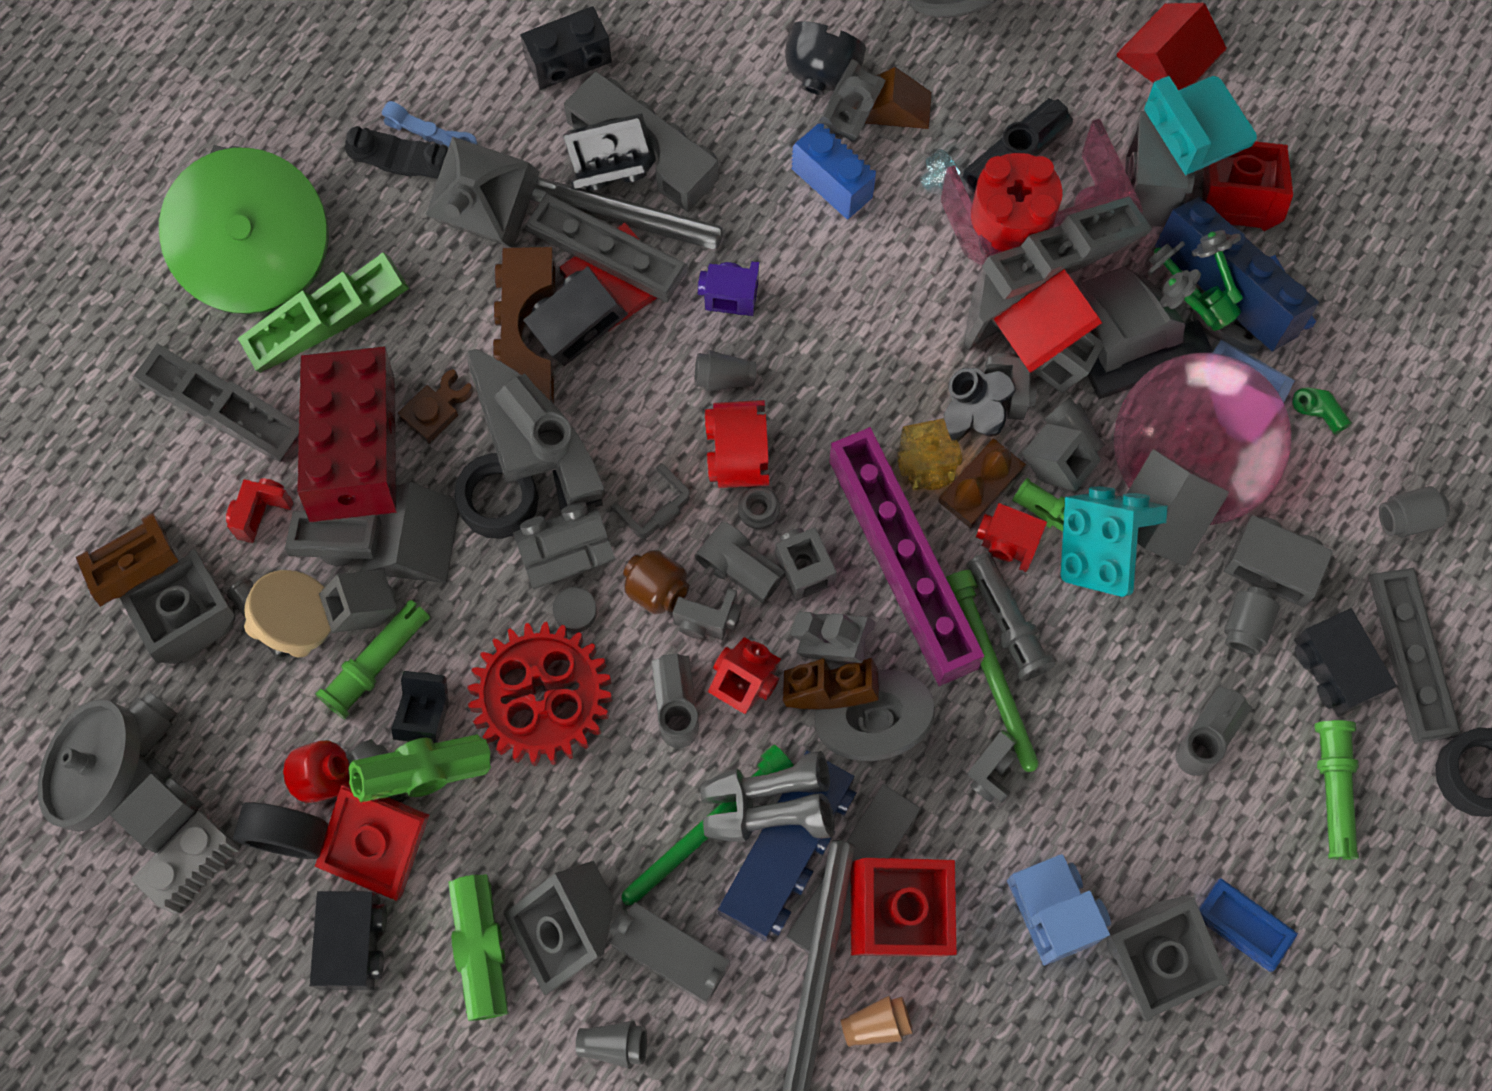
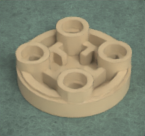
(287, 612)

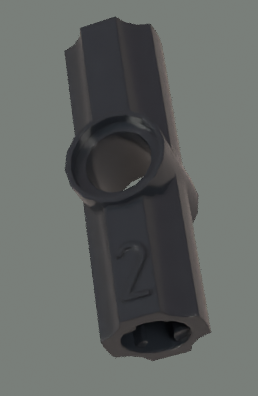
(1032, 134)

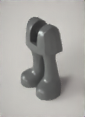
(810, 811)

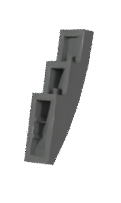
(1071, 246)
(218, 402)

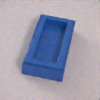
(1246, 925)

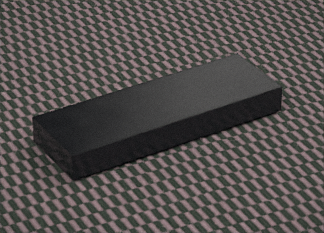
(1131, 372)

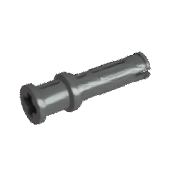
(1016, 632)

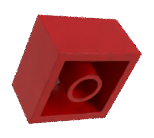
(903, 907)

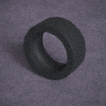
(492, 527)
(1448, 773)
(280, 830)

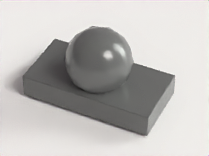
(333, 540)

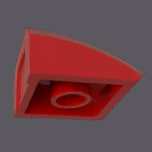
(1251, 186)

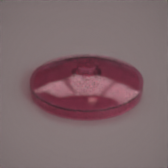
(1211, 419)

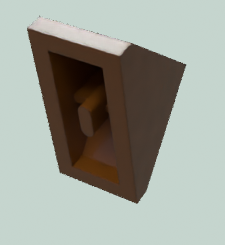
(901, 102)

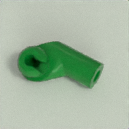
(1323, 405)

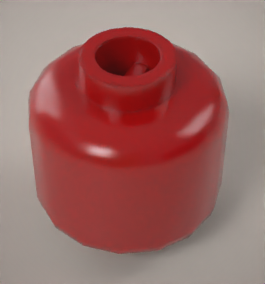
(316, 771)

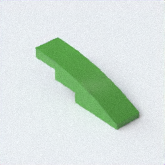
(318, 316)

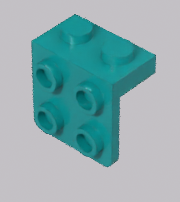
(1198, 122)
(1103, 536)

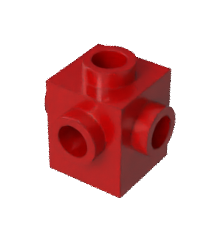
(745, 675)

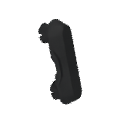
(395, 154)

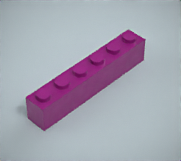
(905, 557)

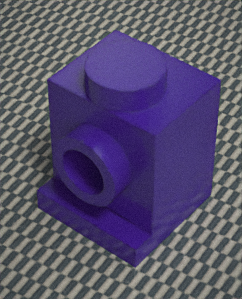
(729, 288)

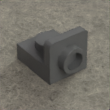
(995, 758)

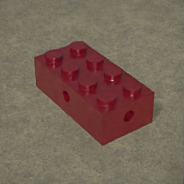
(347, 434)

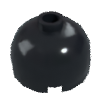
(819, 56)

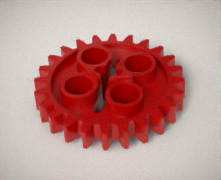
(546, 731)

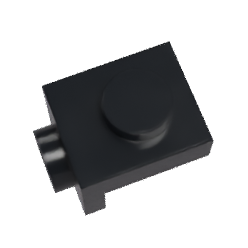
(421, 707)

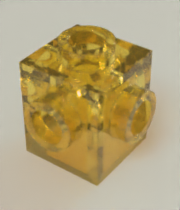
(928, 455)

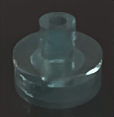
(937, 167)

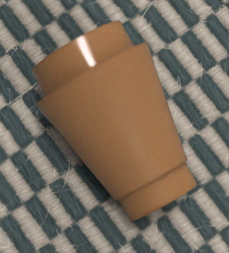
(878, 1023)

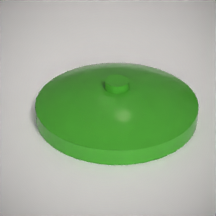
(243, 230)

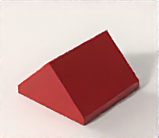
(1175, 43)
(1047, 320)

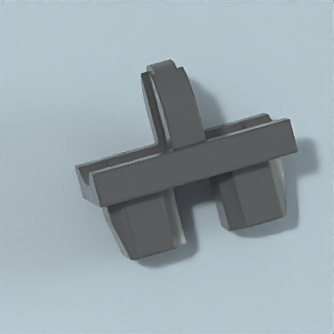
(854, 90)
(844, 633)

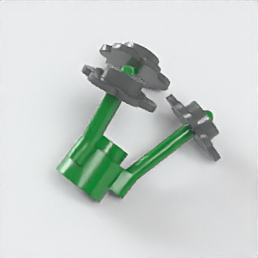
(1214, 306)

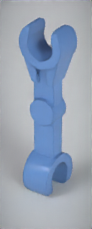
(399, 118)

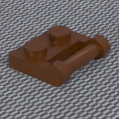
(127, 561)

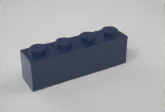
(1272, 301)
(779, 865)

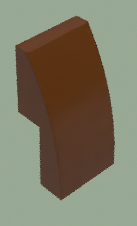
(819, 687)

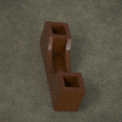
(525, 279)

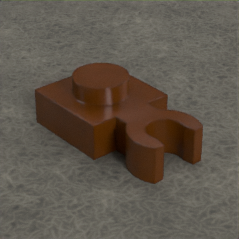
(432, 411)

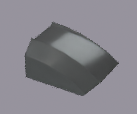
(1130, 317)

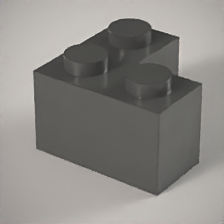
(155, 805)

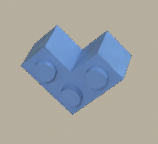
(1056, 911)

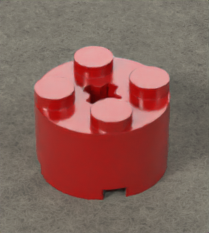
(1015, 199)
(739, 444)

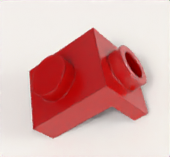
(247, 510)

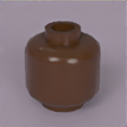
(655, 581)

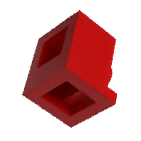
(1011, 535)

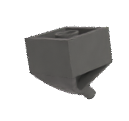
(483, 192)

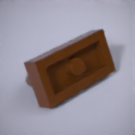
(981, 483)

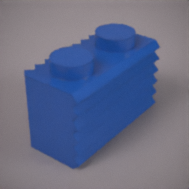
(833, 171)

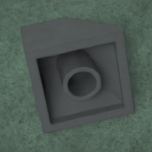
(563, 924)

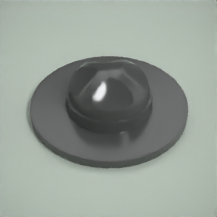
(882, 726)

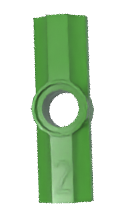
(419, 767)
(478, 947)

